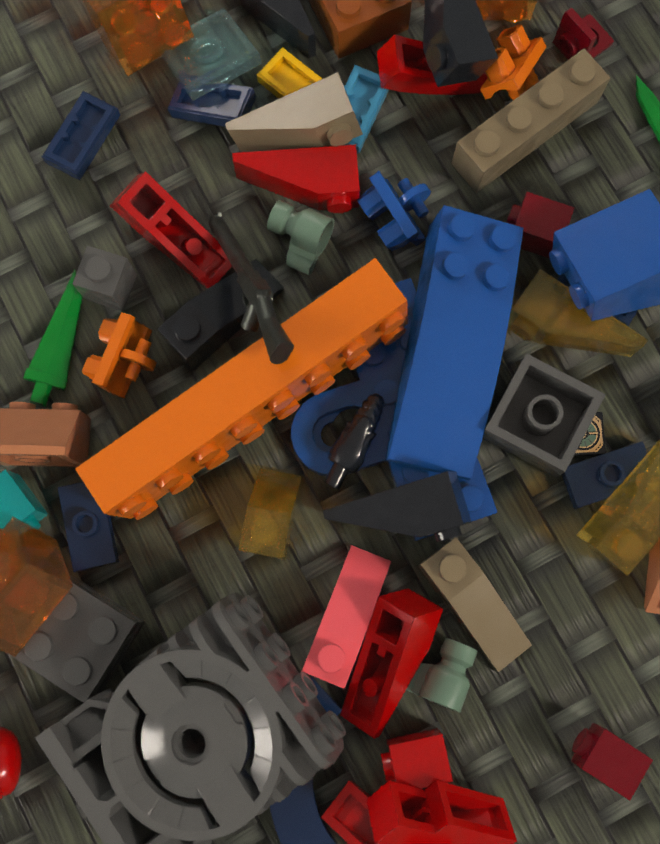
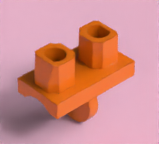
(515, 63)
(123, 356)

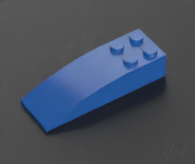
(455, 342)

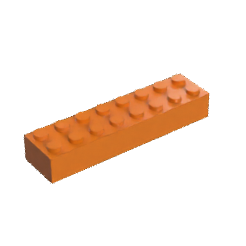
(246, 395)

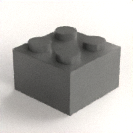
(543, 416)
(81, 641)

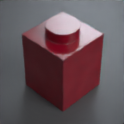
(540, 220)
(610, 760)

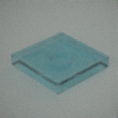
(212, 56)

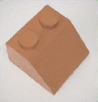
(43, 435)

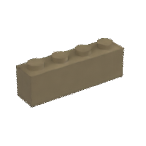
(529, 120)

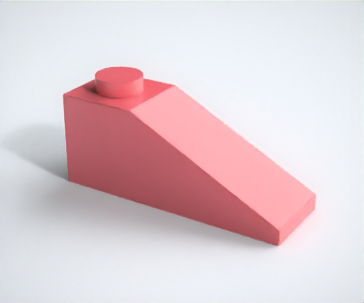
(347, 617)

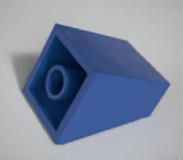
(612, 257)

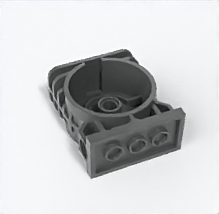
(132, 747)

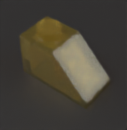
(270, 514)

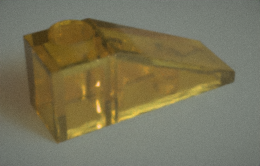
(551, 318)
(629, 519)

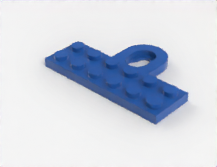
(382, 376)

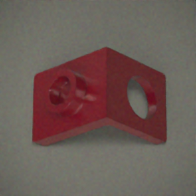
(581, 33)

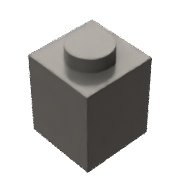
(105, 278)

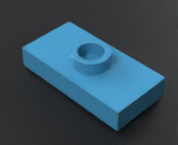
(366, 100)

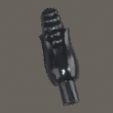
(351, 446)

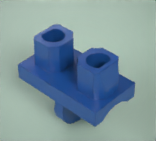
(384, 197)

